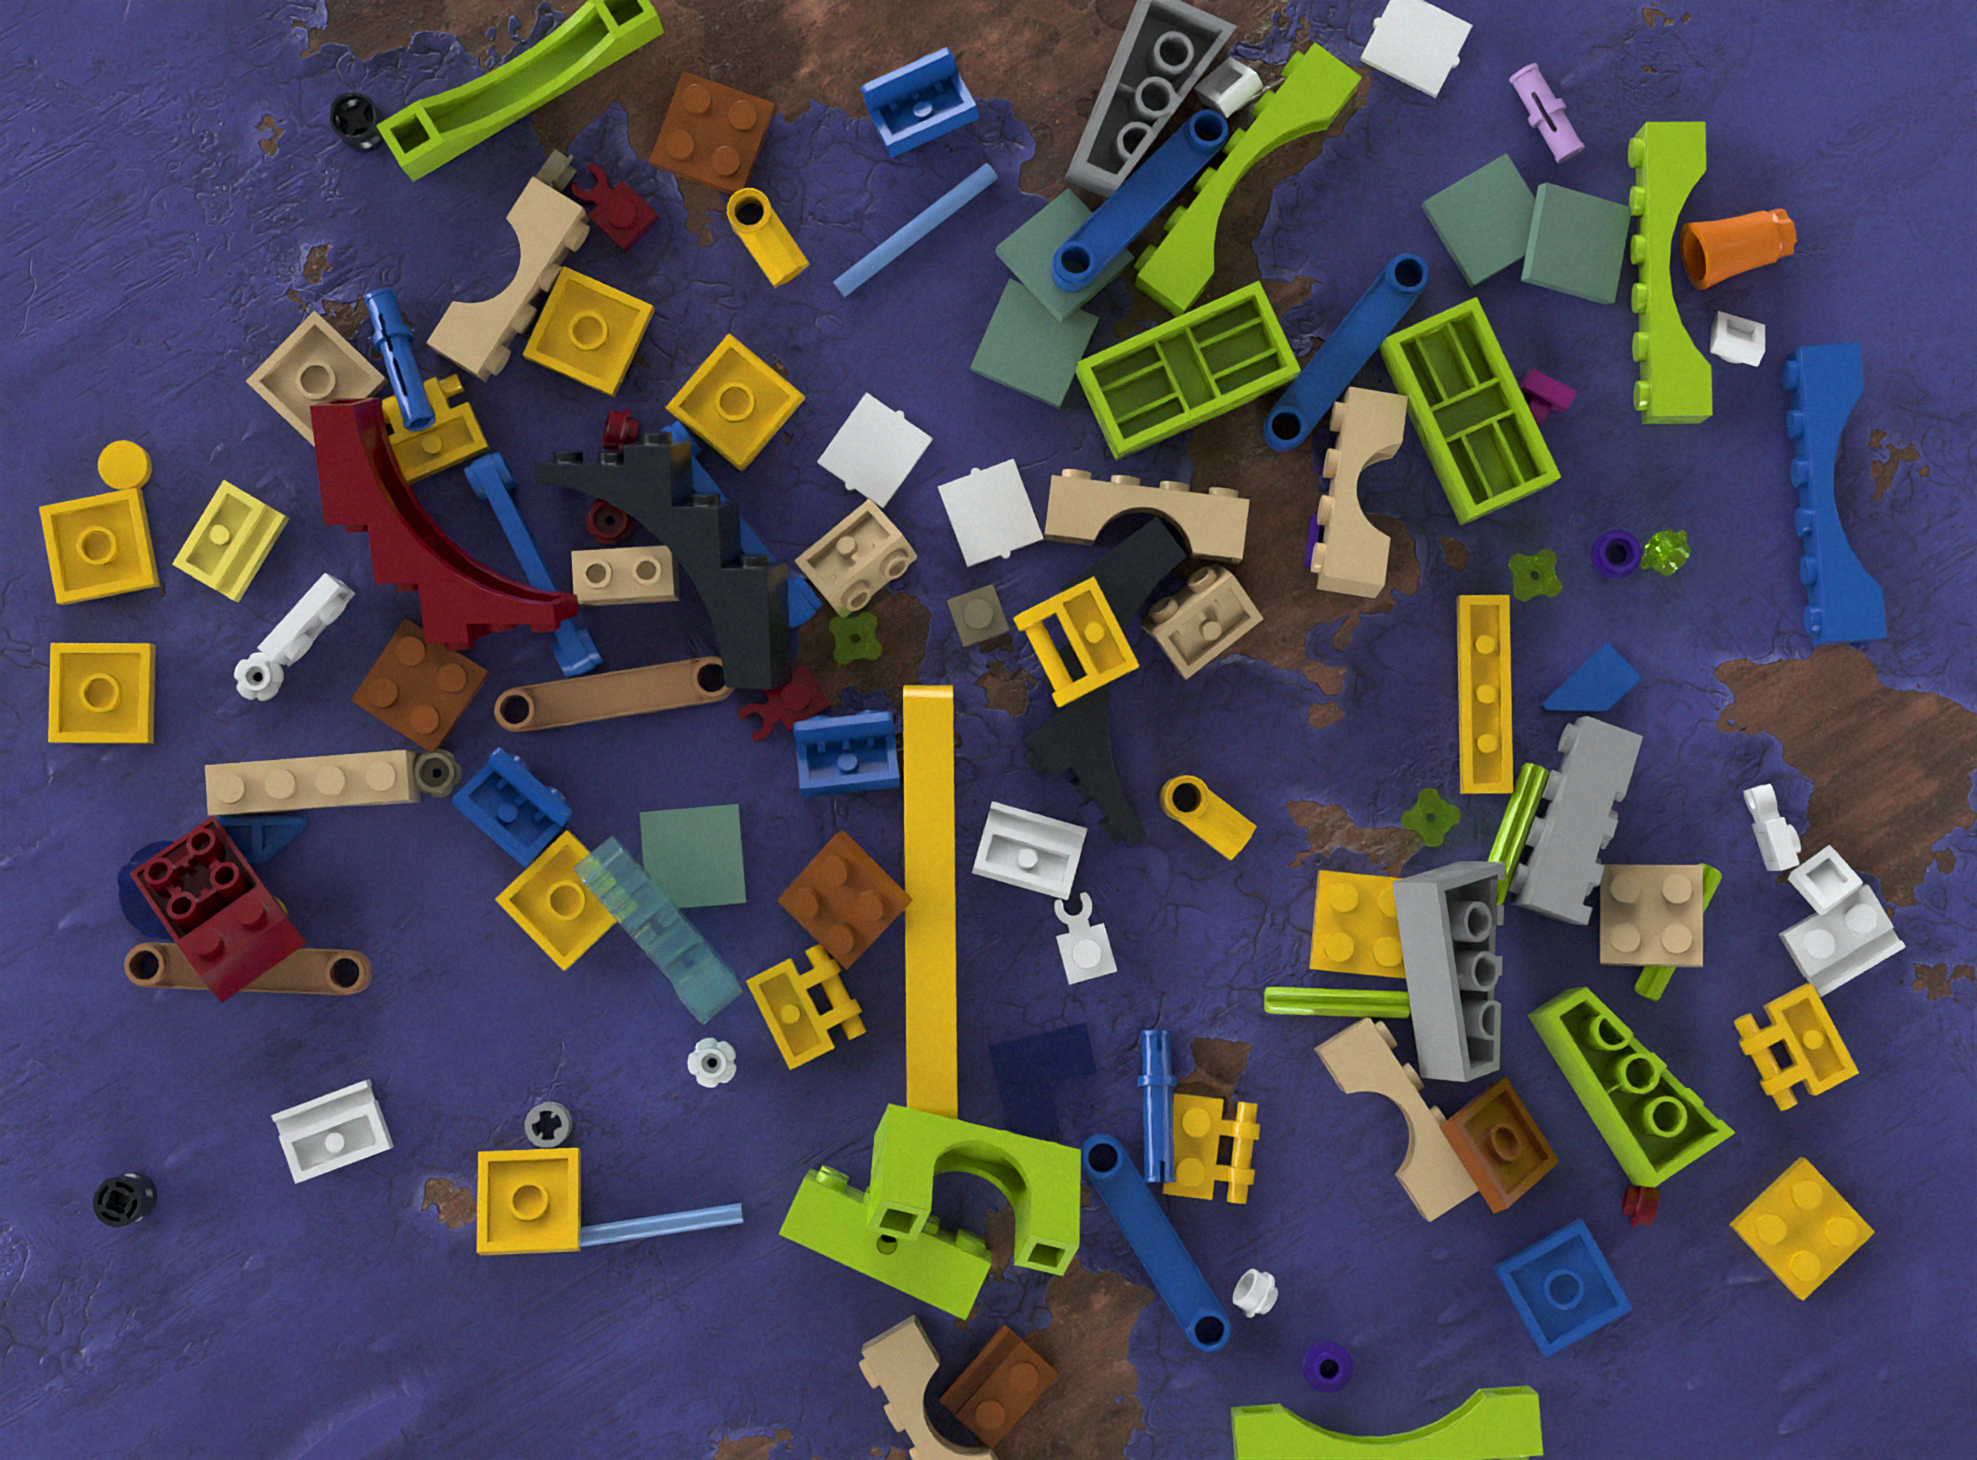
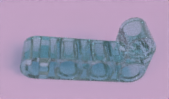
(660, 929)

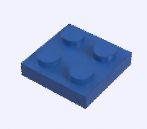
(1562, 1288)

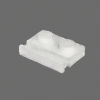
(307, 620)
(1029, 850)
(1842, 941)
(332, 1131)

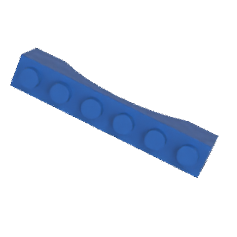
(1842, 595)

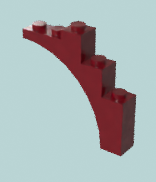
(369, 493)

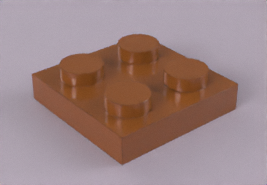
(712, 134)
(420, 687)
(844, 899)
(1499, 1145)

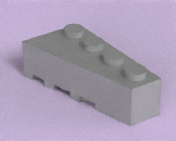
(1150, 75)
(1575, 821)
(1452, 967)

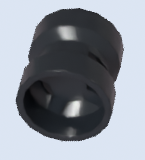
(350, 114)
(135, 1194)

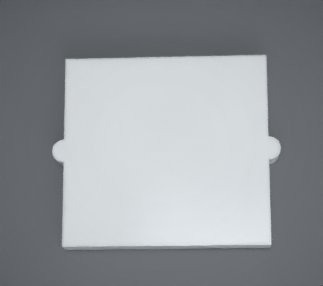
(1416, 44)
(874, 450)
(990, 513)

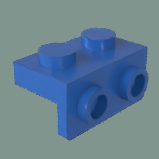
(919, 102)
(846, 754)
(513, 807)

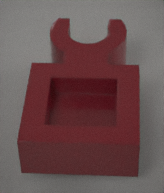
(618, 211)
(789, 702)

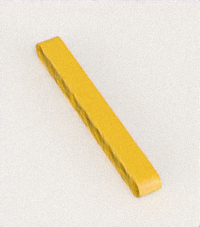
(932, 913)

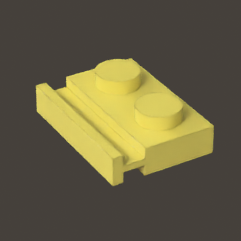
(230, 541)

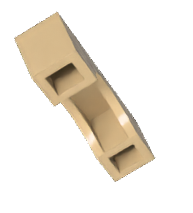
(479, 333)
(1208, 523)
(1352, 549)
(311, 783)
(1363, 1061)
(902, 1365)

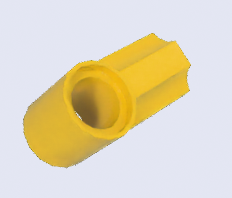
(767, 239)
(1209, 818)

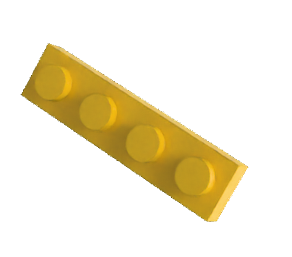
(1484, 694)

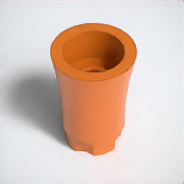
(1734, 245)

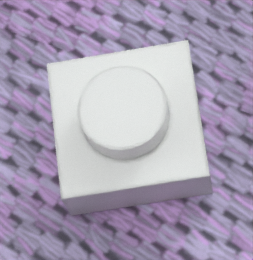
(1228, 87)
(1737, 339)
(1825, 880)

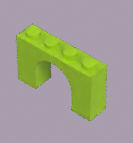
(1032, 1173)

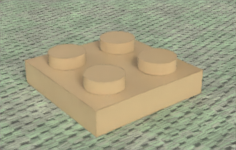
(312, 369)
(1651, 915)

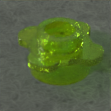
(1666, 552)
(1524, 585)
(845, 628)
(1445, 817)

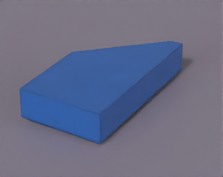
(1594, 684)
(263, 836)

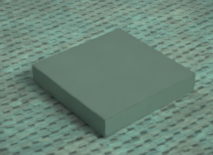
(1484, 219)
(1576, 243)
(1032, 248)
(1031, 348)
(696, 854)

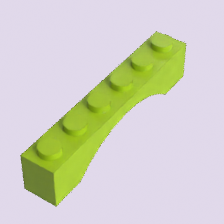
(1306, 103)
(458, 119)
(1673, 373)
(1488, 1425)

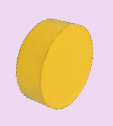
(124, 465)

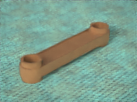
(611, 695)
(301, 972)

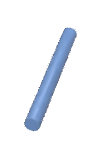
(915, 230)
(662, 1224)

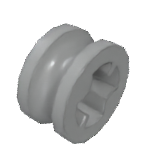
(560, 1133)

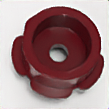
(619, 430)
(608, 534)
(1640, 1204)

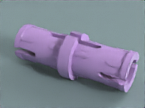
(1529, 85)

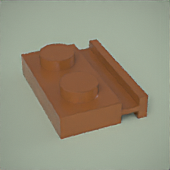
(998, 1386)

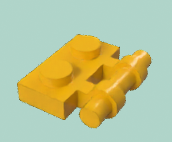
(447, 442)
(792, 1013)
(1809, 1040)
(1196, 1142)

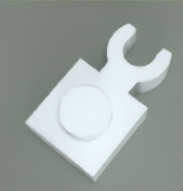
(1775, 838)
(1085, 948)

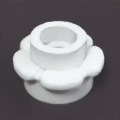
(271, 680)
(725, 1067)
(1255, 1293)

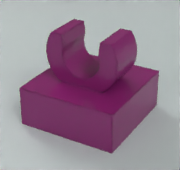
(1545, 395)

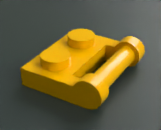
(1091, 633)

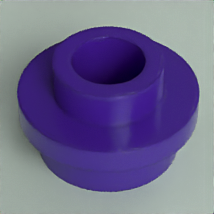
(1631, 554)
(1313, 1360)

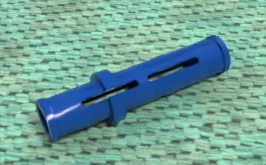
(394, 342)
(1157, 1106)

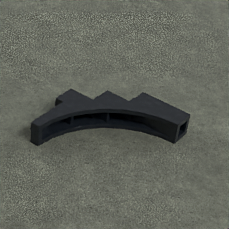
(703, 533)
(1079, 733)

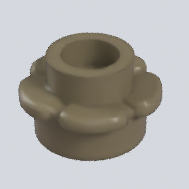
(557, 171)
(424, 768)

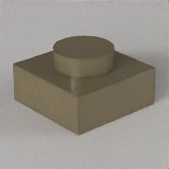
(978, 616)

